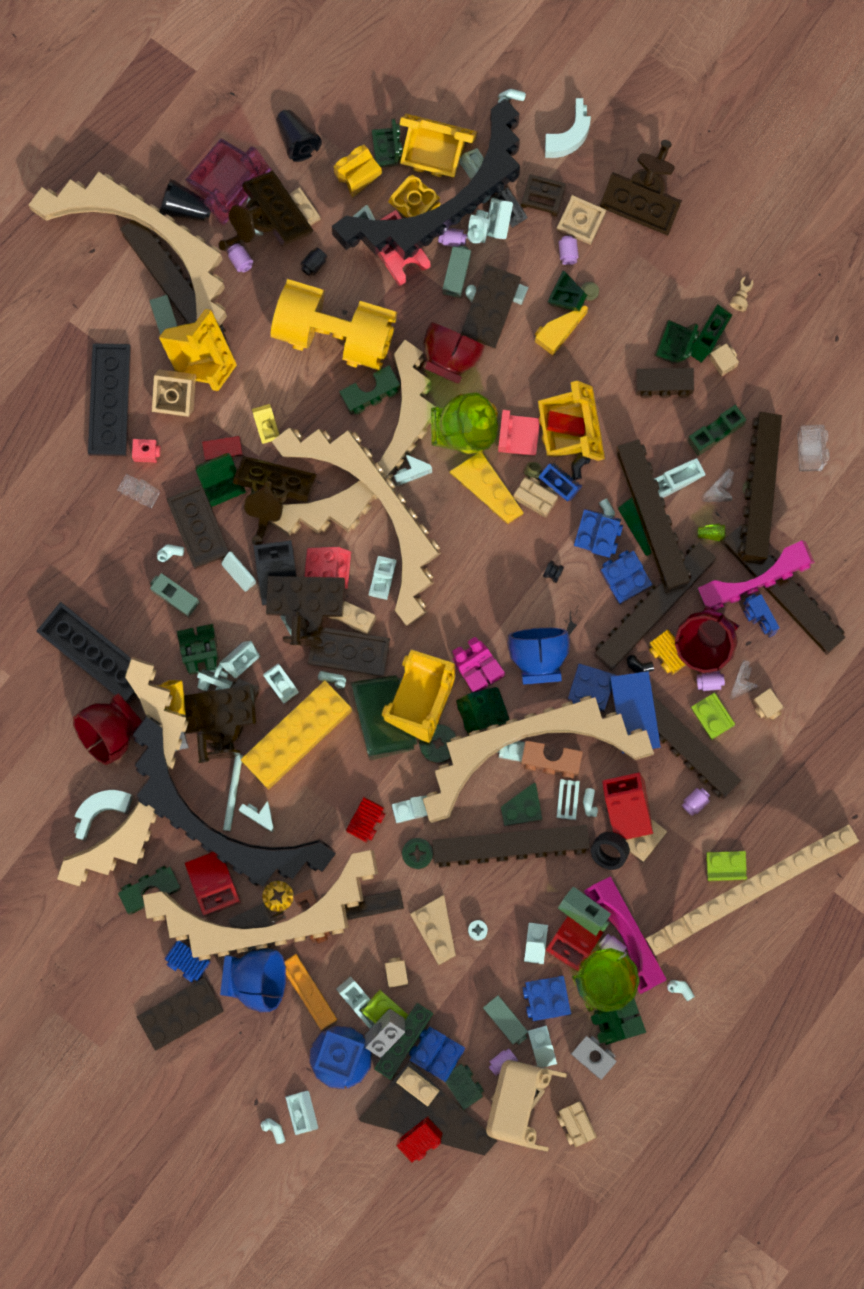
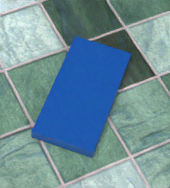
(635, 703)

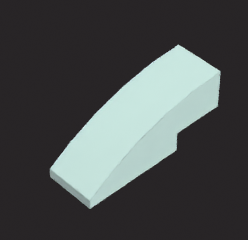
(679, 477)
(355, 998)

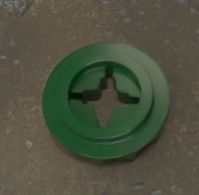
(423, 846)

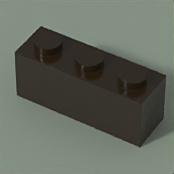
(664, 382)

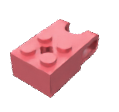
(395, 262)

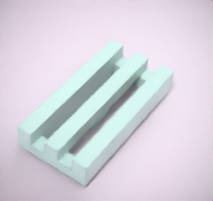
(568, 783)

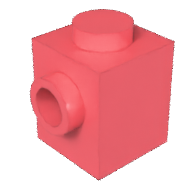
(145, 450)

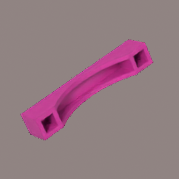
(792, 559)
(607, 896)

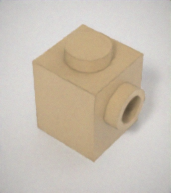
(723, 358)
(768, 705)
(396, 972)

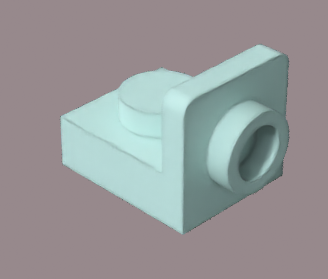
(513, 751)

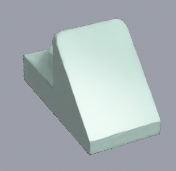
(417, 470)
(280, 683)
(409, 809)
(264, 818)
(536, 943)
(542, 1047)

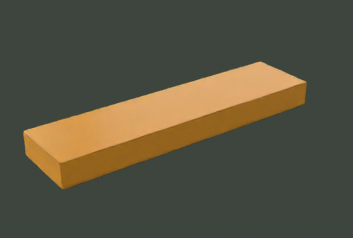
(309, 992)

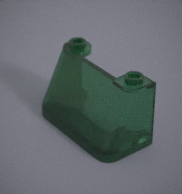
(380, 736)

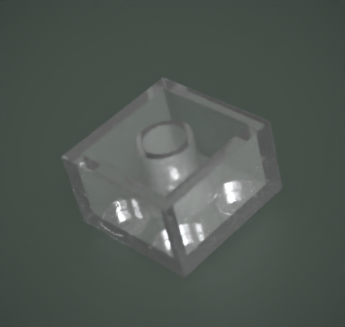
(812, 448)

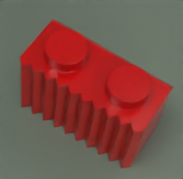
(365, 820)
(419, 1140)

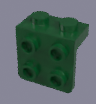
(386, 145)
(676, 342)
(218, 478)
(482, 709)

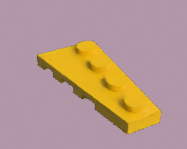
(483, 482)

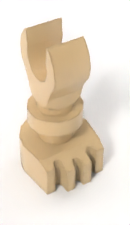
(739, 301)

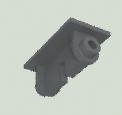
(517, 213)

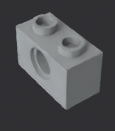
(385, 1033)
(598, 1068)

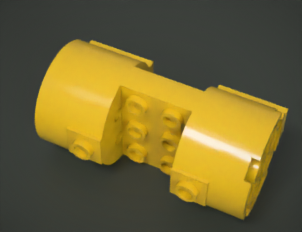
(301, 316)

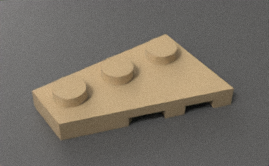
(435, 928)

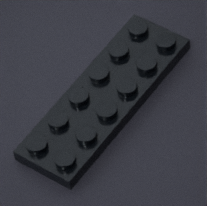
(109, 400)

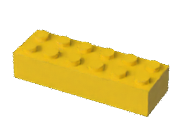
(296, 735)

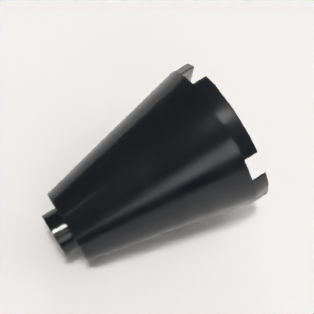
(297, 136)
(183, 203)

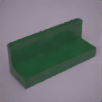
(632, 519)

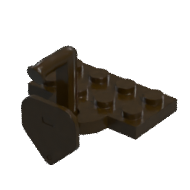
(640, 198)
(273, 207)
(270, 487)
(303, 601)
(217, 719)

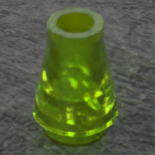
(712, 532)

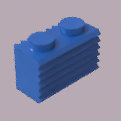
(560, 481)
(181, 958)

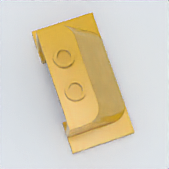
(434, 145)
(200, 350)
(575, 403)

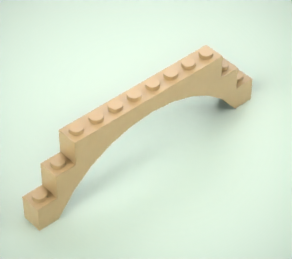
(108, 197)
(351, 503)
(415, 544)
(475, 749)
(129, 837)
(751, 889)
(323, 917)

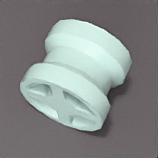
(479, 932)

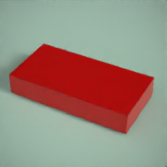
(565, 424)
(221, 446)

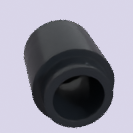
(313, 261)

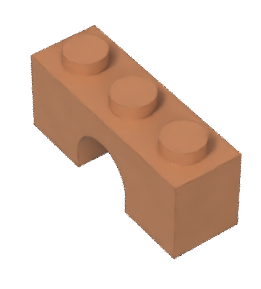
(567, 765)

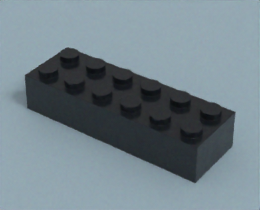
(88, 650)

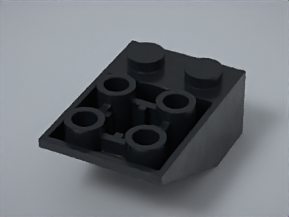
(273, 560)

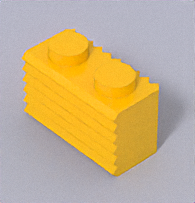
(665, 650)

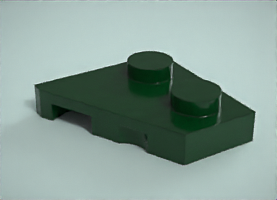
(567, 294)
(522, 808)

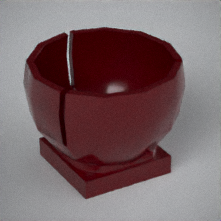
(449, 352)
(706, 640)
(109, 722)

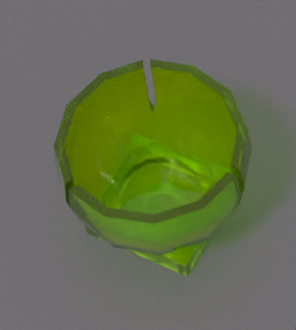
(464, 424)
(606, 981)

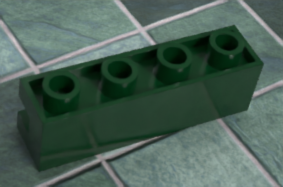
(397, 1053)

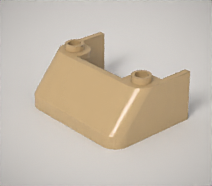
(514, 1102)

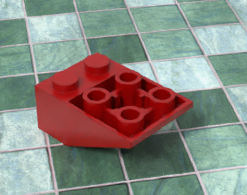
(628, 806)
(212, 884)
(572, 943)

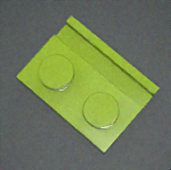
(712, 716)
(726, 866)
(380, 1005)

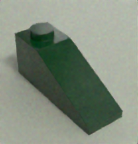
(710, 333)

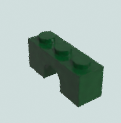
(357, 400)
(717, 431)
(132, 895)

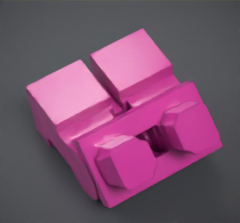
(473, 659)

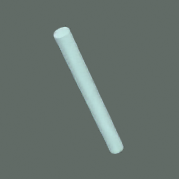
(232, 793)

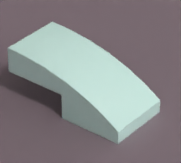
(382, 577)

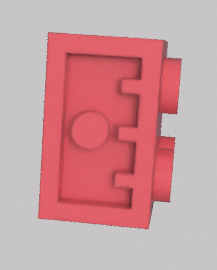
(518, 434)
(328, 563)

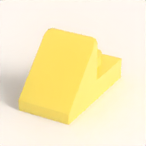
(265, 423)

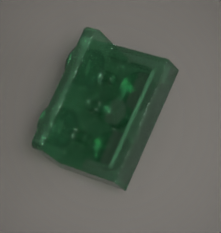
(463, 1086)

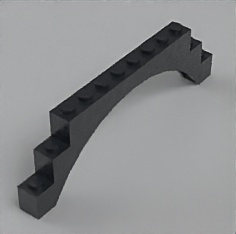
(414, 232)
(253, 860)

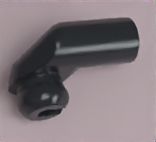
(577, 464)
(636, 666)

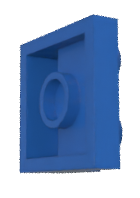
(598, 533)
(625, 576)
(758, 610)
(592, 683)
(546, 998)
(436, 1053)

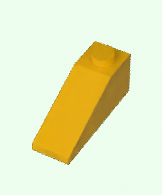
(557, 331)

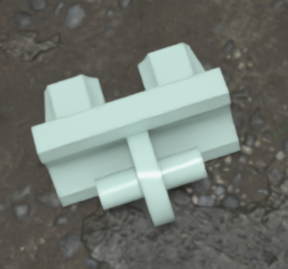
(478, 227)
(207, 678)

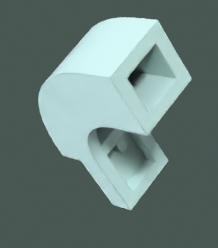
(565, 143)
(97, 803)

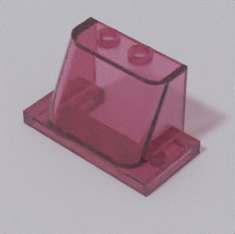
(222, 174)

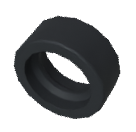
(603, 859)

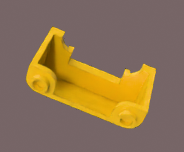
(421, 695)

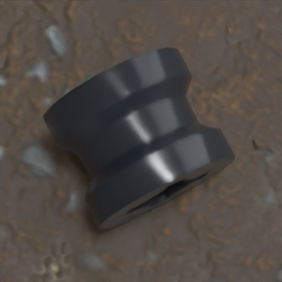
(553, 571)

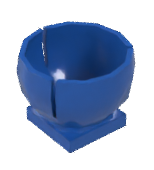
(539, 653)
(255, 975)
(340, 1057)

